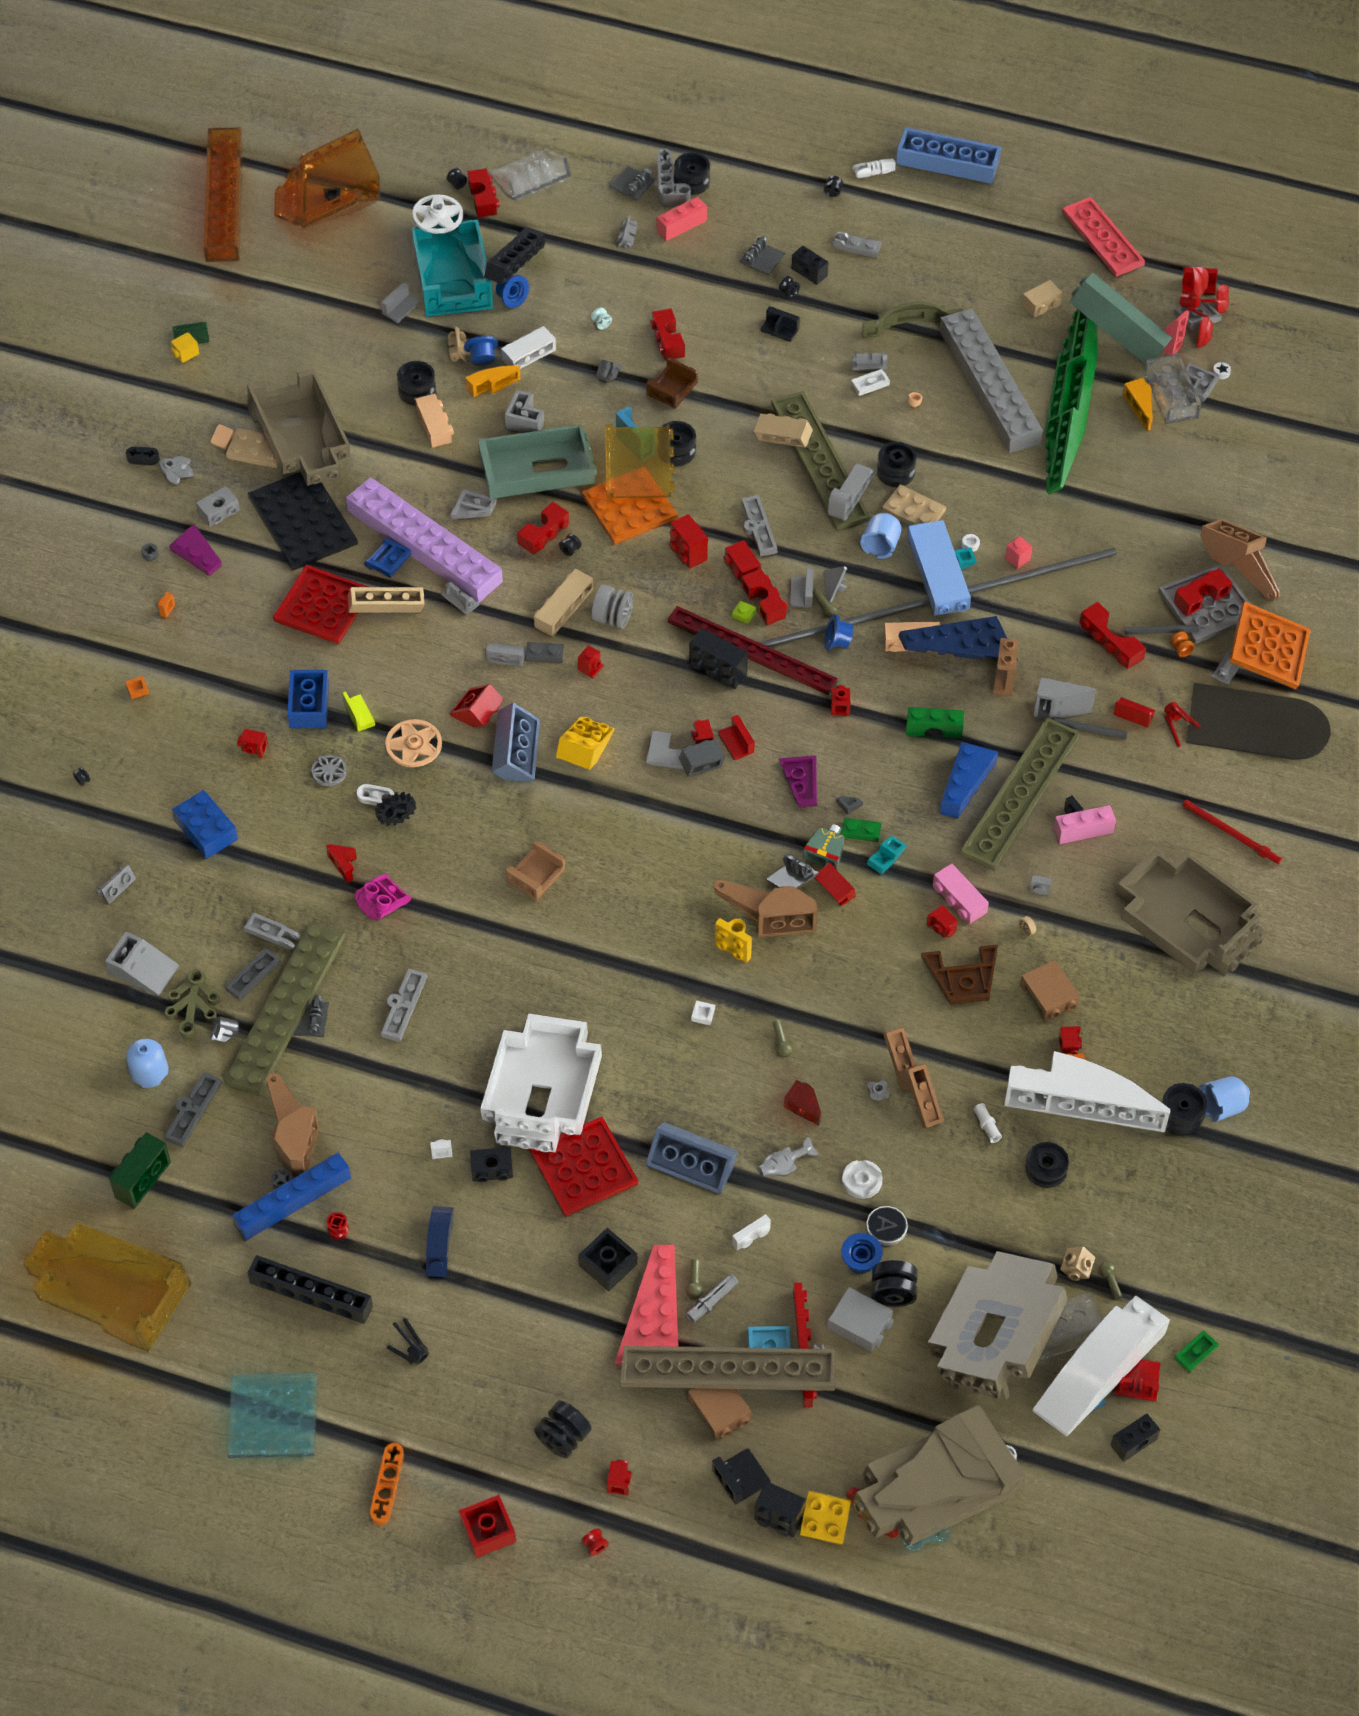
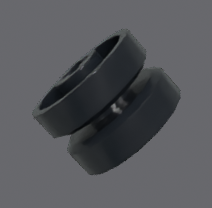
(692, 170)
(415, 381)
(683, 442)
(896, 464)
(1186, 1108)
(894, 1283)

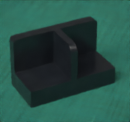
(781, 324)

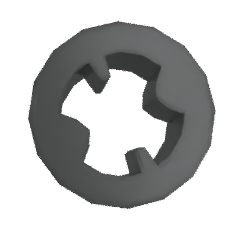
(147, 547)

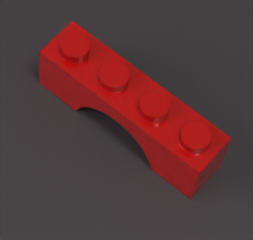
(1125, 649)

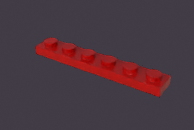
(803, 1333)

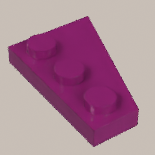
(196, 551)
(802, 779)

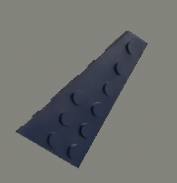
(964, 639)

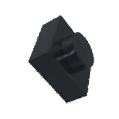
(1072, 805)

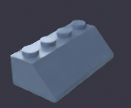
(515, 744)
(691, 1157)

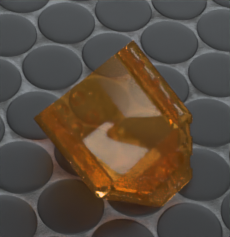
(338, 164)

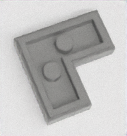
(1203, 380)
(661, 754)

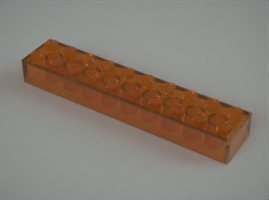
(223, 194)

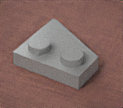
(473, 505)

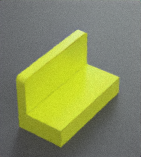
(358, 712)

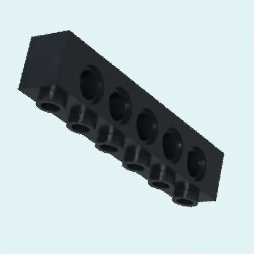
(514, 255)
(310, 1289)

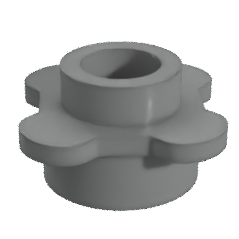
(878, 1095)

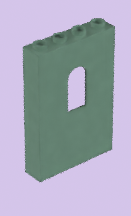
(510, 458)

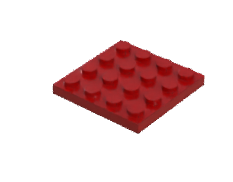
(318, 605)
(585, 1168)

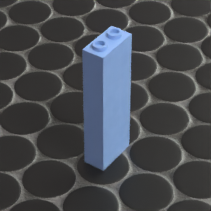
(939, 567)

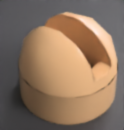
(914, 399)

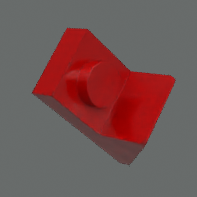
(341, 859)

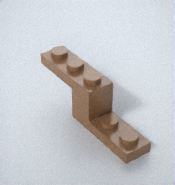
(913, 1077)

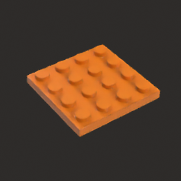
(627, 516)
(1270, 645)

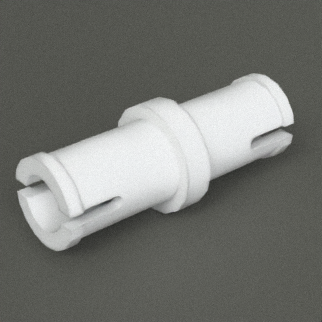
(987, 1123)

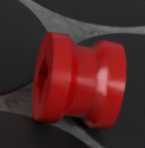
(595, 1542)

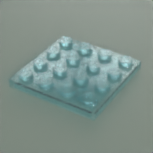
(272, 1415)

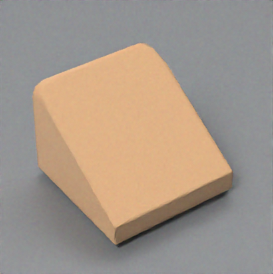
(222, 437)

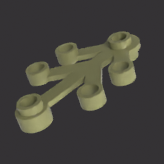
(192, 1001)

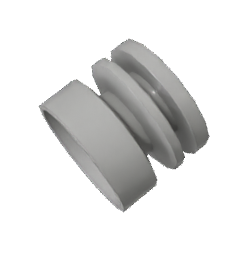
(612, 605)

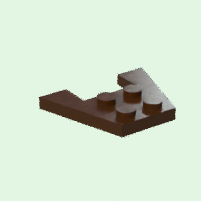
(964, 982)

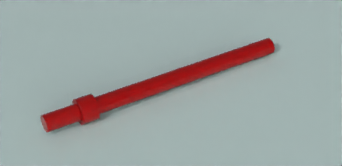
(1263, 851)

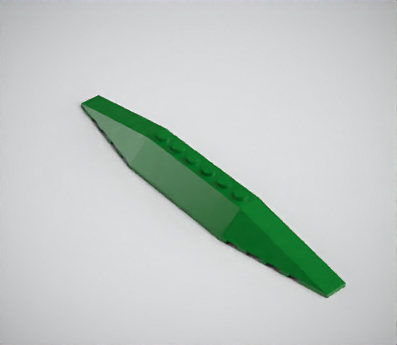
(1070, 399)

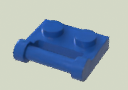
(391, 560)

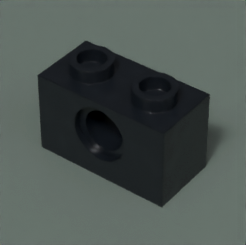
(809, 265)
(484, 1157)
(1135, 1437)

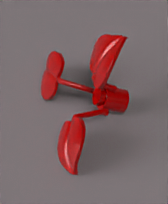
(1193, 300)

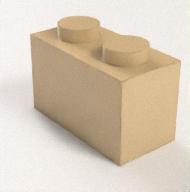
(1042, 298)

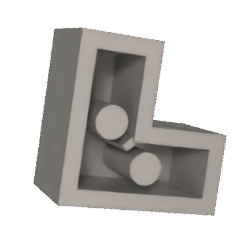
(522, 415)

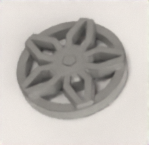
(329, 770)

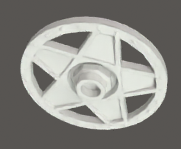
(437, 214)

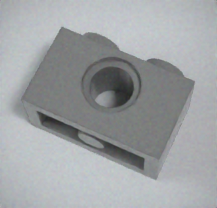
(217, 506)

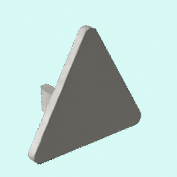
(834, 581)

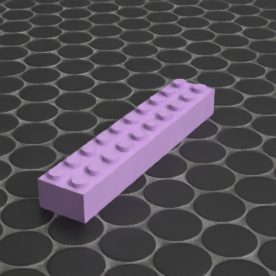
(425, 538)

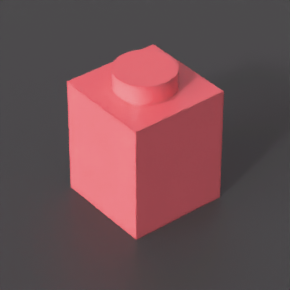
(1018, 552)

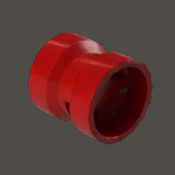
(337, 1225)

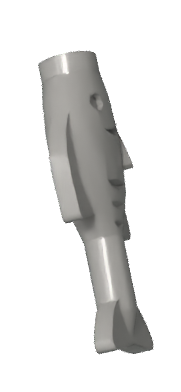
(782, 1162)

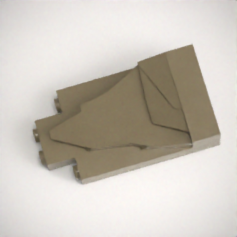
(300, 427)
(939, 1479)

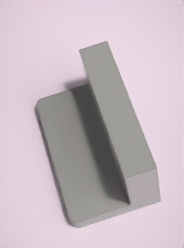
(399, 303)
(802, 590)
(506, 654)

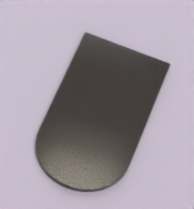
(1256, 723)

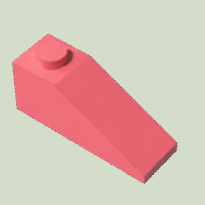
(1176, 330)

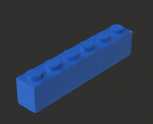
(291, 1196)

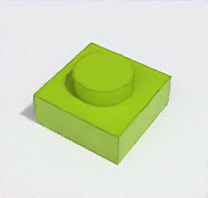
(744, 612)

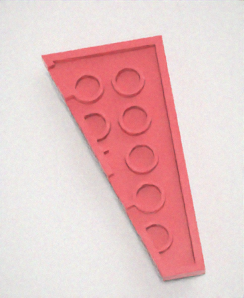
(655, 1308)

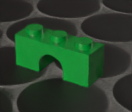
(947, 720)

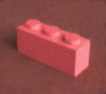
(682, 218)

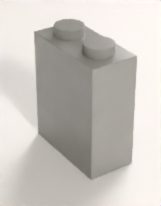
(861, 1320)

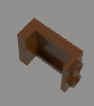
(672, 383)

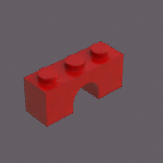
(484, 193)
(669, 344)
(535, 538)
(759, 585)
(1190, 598)

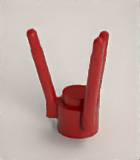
(1175, 713)

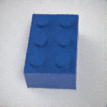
(308, 699)
(205, 824)

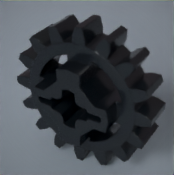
(395, 808)

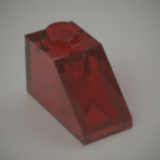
(803, 1102)

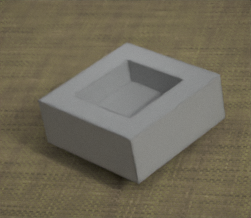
(1040, 885)

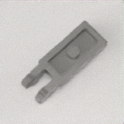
(856, 244)
(271, 931)

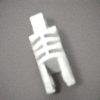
(874, 168)

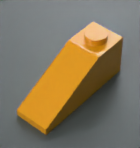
(1140, 400)

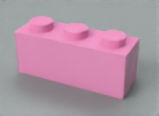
(1084, 824)
(960, 894)

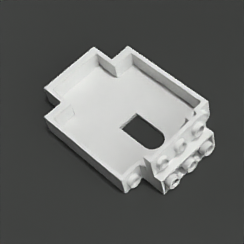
(549, 1056)

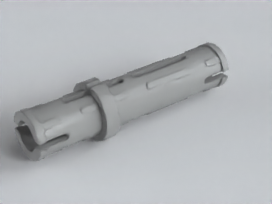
(705, 1304)

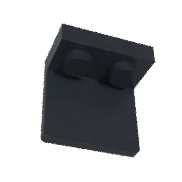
(740, 1475)

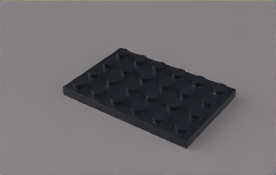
(302, 520)

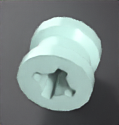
(601, 318)

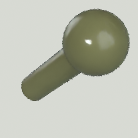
(829, 609)
(784, 1048)
(1107, 1270)
(694, 1289)

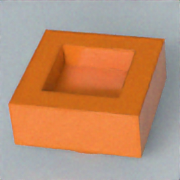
(166, 604)
(137, 687)

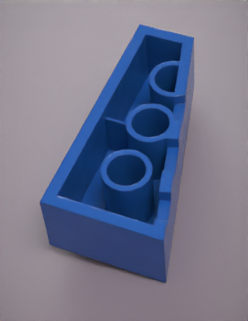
(968, 773)

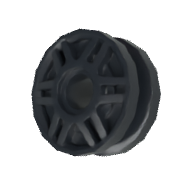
(1044, 1175)

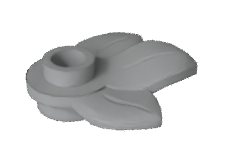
(177, 468)

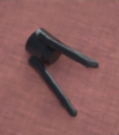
(417, 1351)

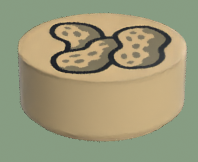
(1027, 926)

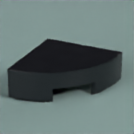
(332, 193)

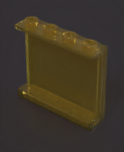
(639, 462)

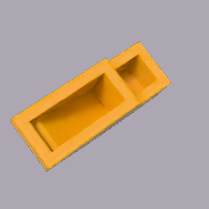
(492, 379)

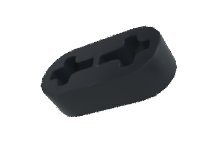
(142, 455)

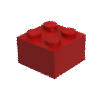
(688, 541)
(487, 1526)

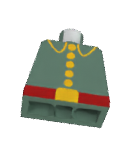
(825, 847)

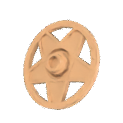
(413, 743)

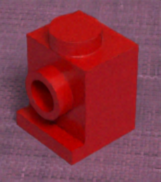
(590, 662)
(840, 697)
(702, 731)
(253, 742)
(942, 922)
(1070, 1040)
(619, 1478)

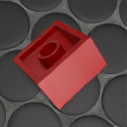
(477, 706)

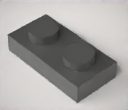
(544, 652)

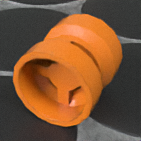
(1182, 644)

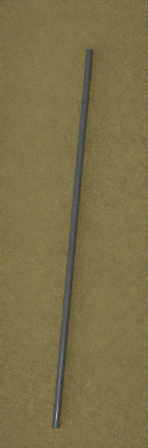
(922, 602)

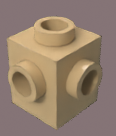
(1077, 1263)

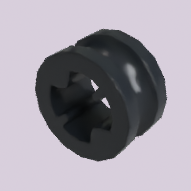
(81, 776)

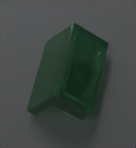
(196, 330)

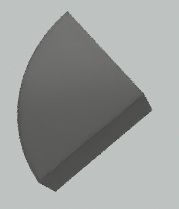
(849, 804)

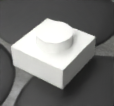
(703, 1013)
(441, 1149)

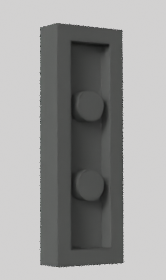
(252, 974)

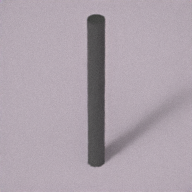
(1161, 629)
(1092, 728)

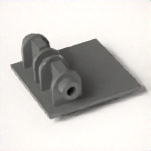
(633, 182)
(762, 256)
(794, 873)
(314, 1019)

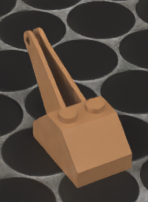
(1242, 548)
(777, 913)
(295, 1130)

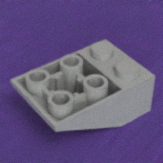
(1062, 699)
(140, 964)

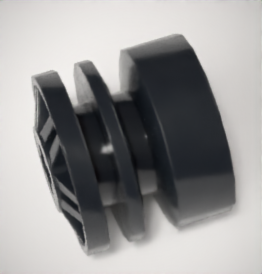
(562, 1429)

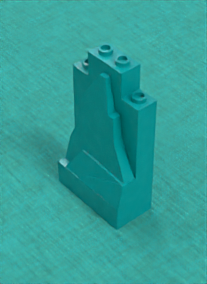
(452, 269)

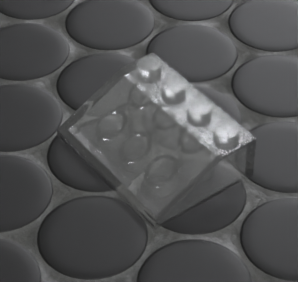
(531, 173)

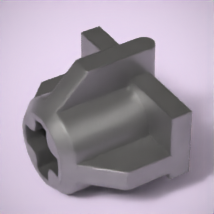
(607, 370)
(224, 1029)

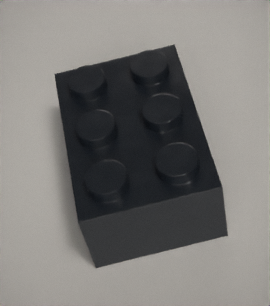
(718, 658)

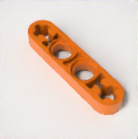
(389, 1484)

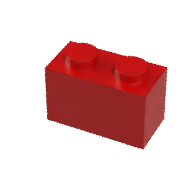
(741, 559)

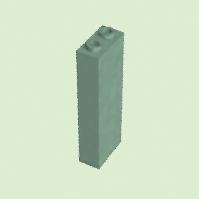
(1119, 318)

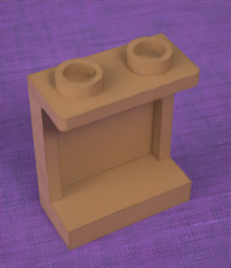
(1006, 667)
(536, 870)
(1050, 989)
(721, 1409)

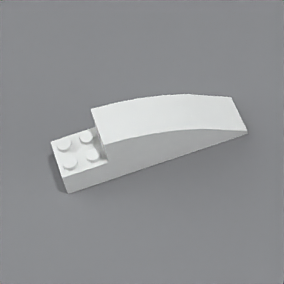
(1084, 1092)
(1101, 1363)

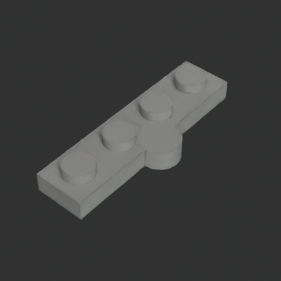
(758, 526)
(403, 1005)

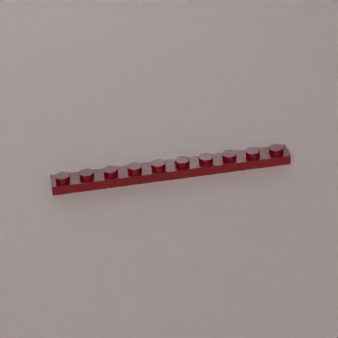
(756, 651)

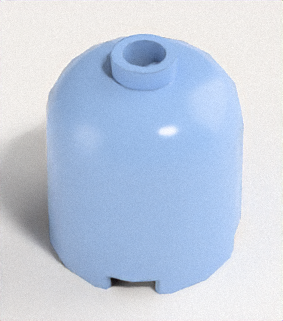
(881, 535)
(146, 1063)
(1225, 1097)

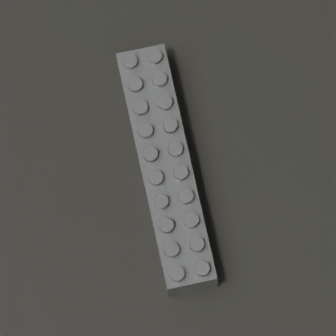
(990, 380)

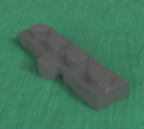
(192, 1109)

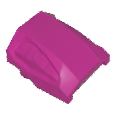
(380, 897)

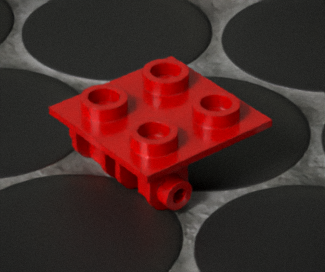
(1140, 1381)

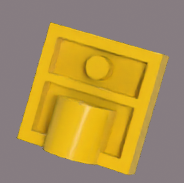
(736, 943)
(825, 1517)

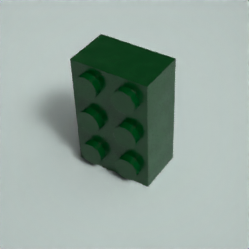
(139, 1170)

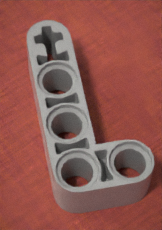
(670, 193)
(844, 500)

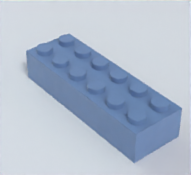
(948, 155)

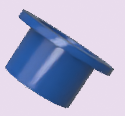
(513, 291)
(481, 349)
(837, 633)
(861, 1252)

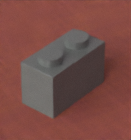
(701, 757)

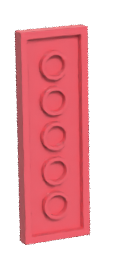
(1103, 236)

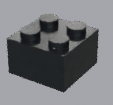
(607, 1259)
(779, 1509)

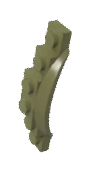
(905, 313)

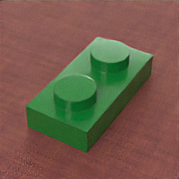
(861, 829)
(1196, 1351)

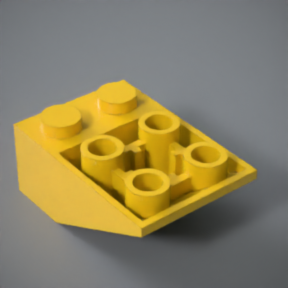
(584, 742)

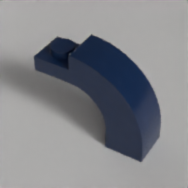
(438, 1240)

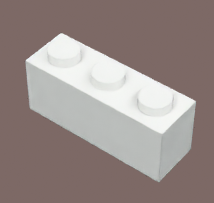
(529, 348)

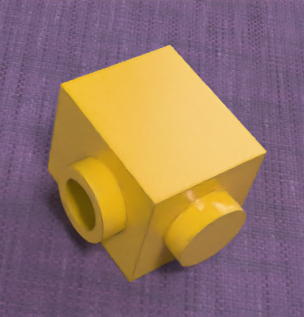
(184, 347)

